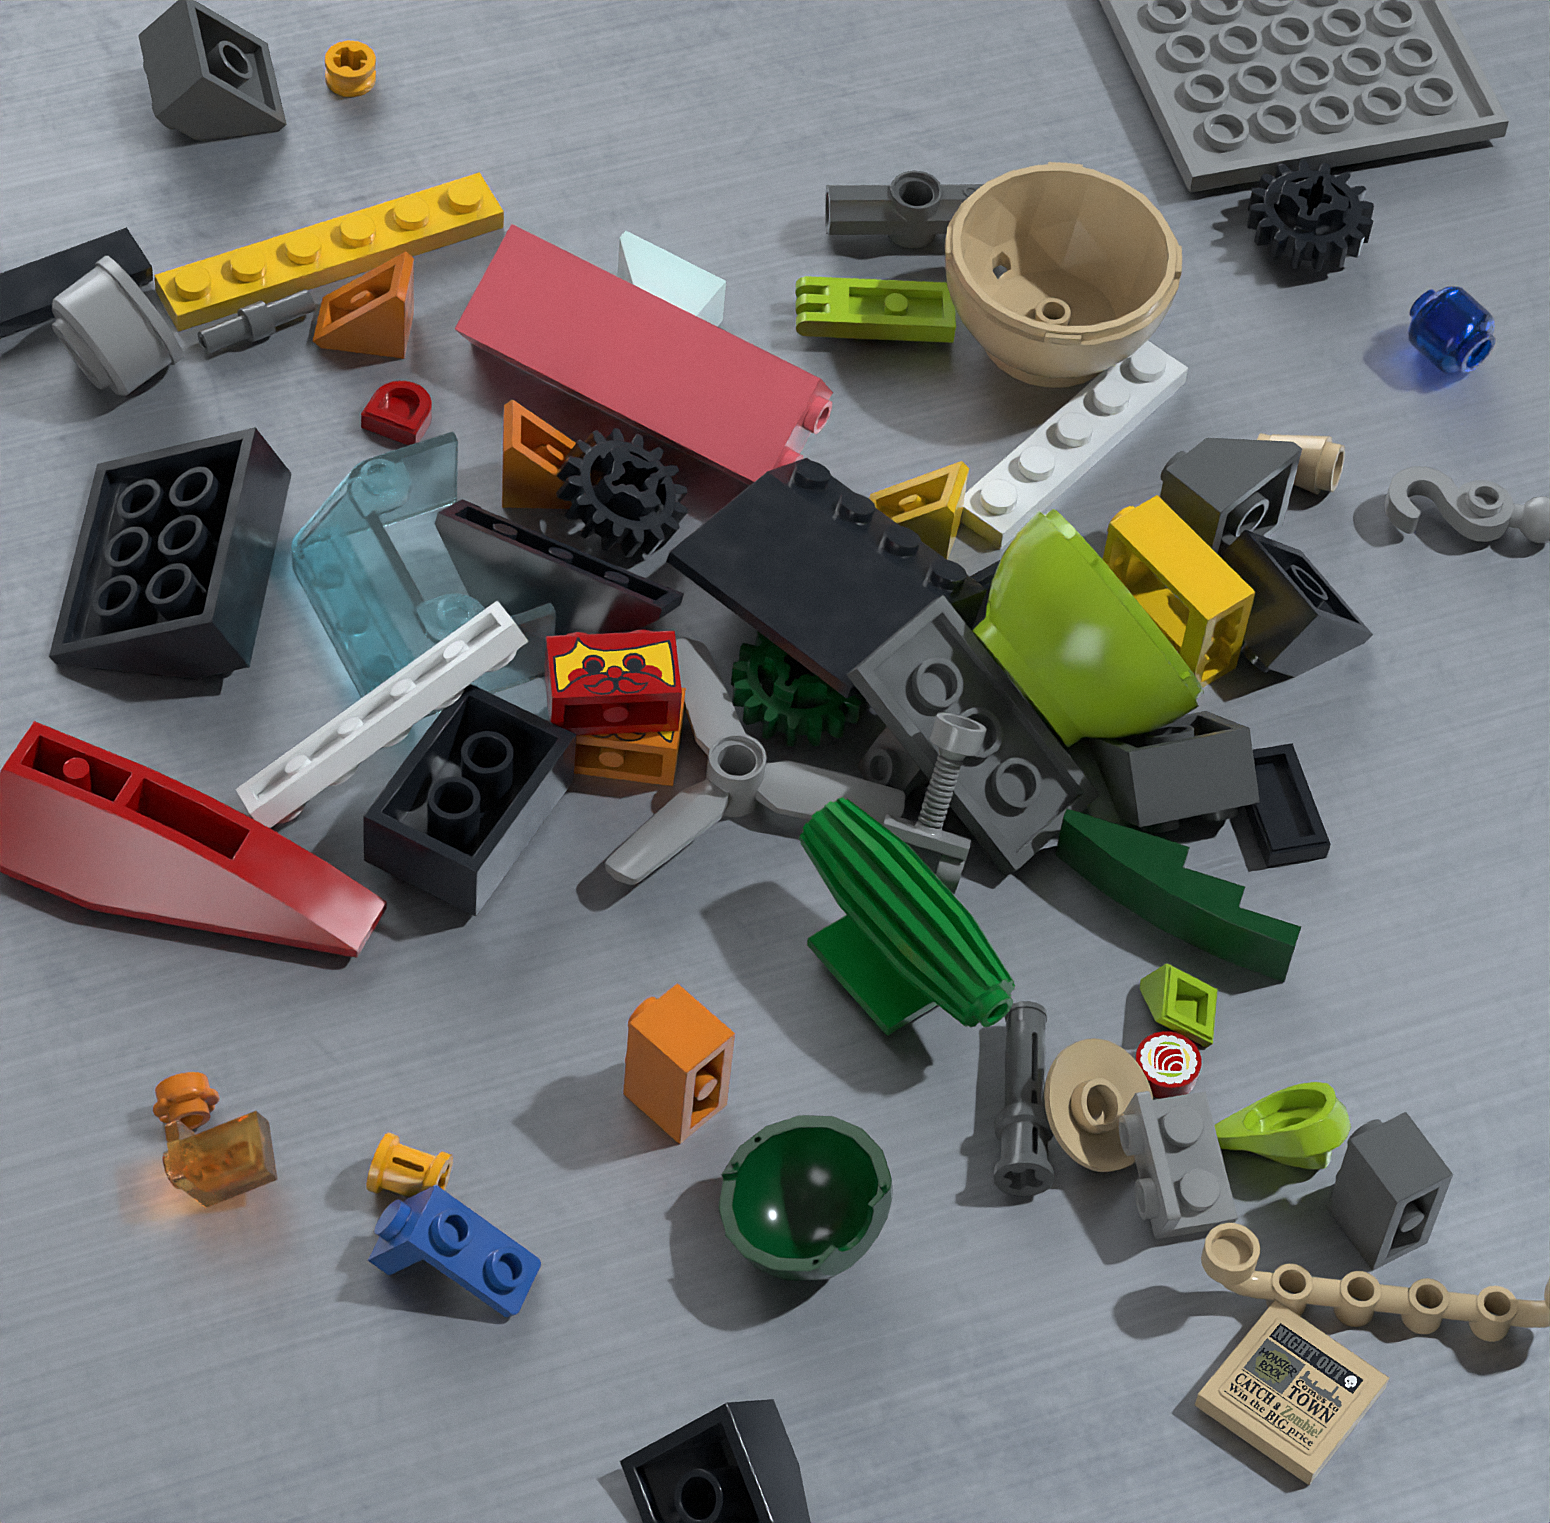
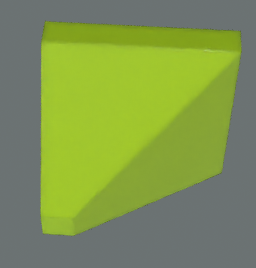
(1181, 1003)

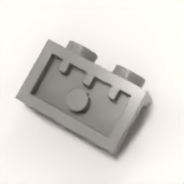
(1178, 1164)

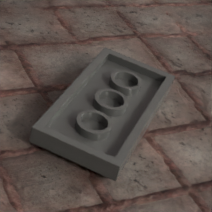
(1020, 779)

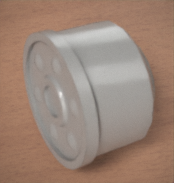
(113, 329)

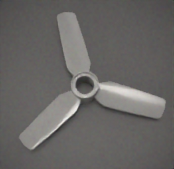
(781, 786)

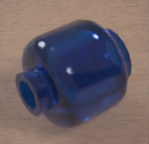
(1451, 329)

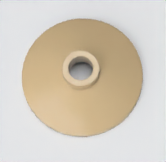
(1086, 1097)

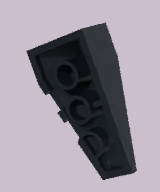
(720, 1470)

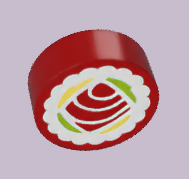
(1169, 1063)

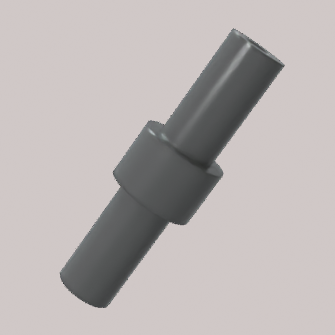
(256, 321)

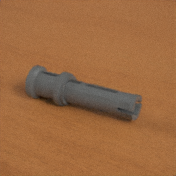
(1023, 1120)

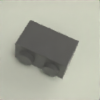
(1389, 1189)

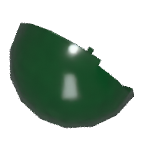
(806, 1197)

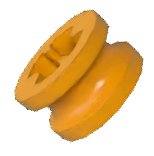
(350, 68)

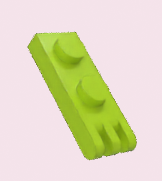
(874, 309)

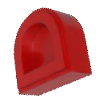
(399, 412)

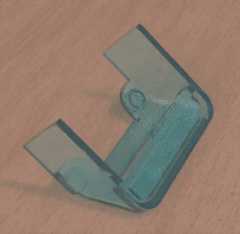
(364, 586)

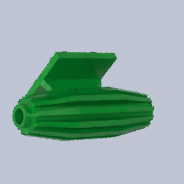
(902, 931)

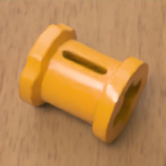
(406, 1168)

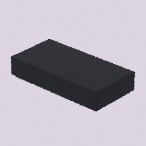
(1287, 816)

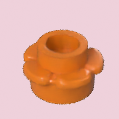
(185, 1099)

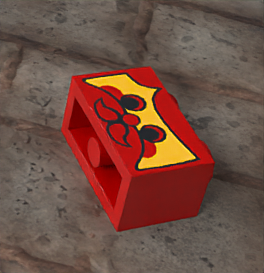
(613, 682)

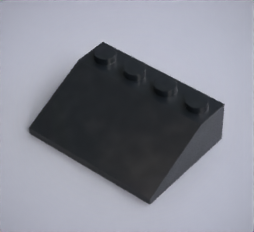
(175, 559)
(819, 569)

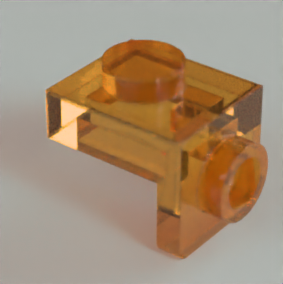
(220, 1159)

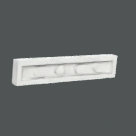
(1070, 443)
(382, 716)

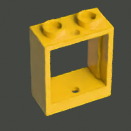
(1219, 600)

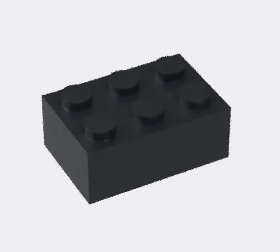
(469, 798)

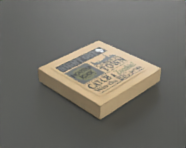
(1291, 1392)

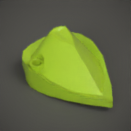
(1289, 1126)

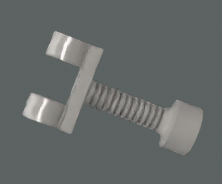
(956, 739)

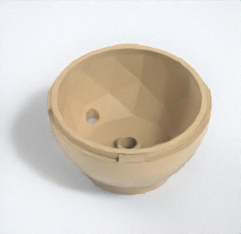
(1082, 278)

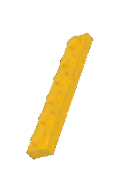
(328, 251)

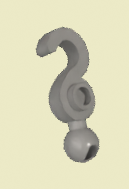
(1475, 510)

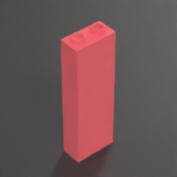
(643, 359)

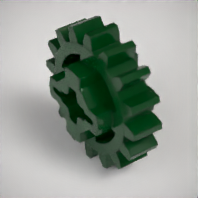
(790, 695)

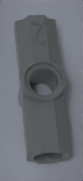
(906, 210)

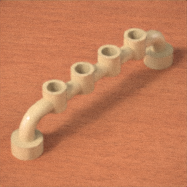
(1233, 1253)

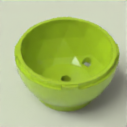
(1080, 639)

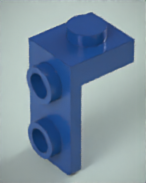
(458, 1245)

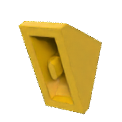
(928, 505)

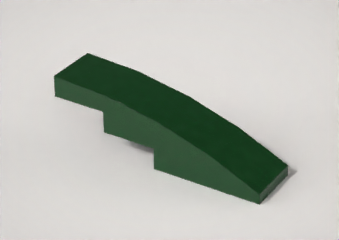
(1152, 881)

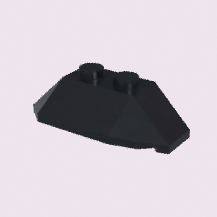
(529, 570)

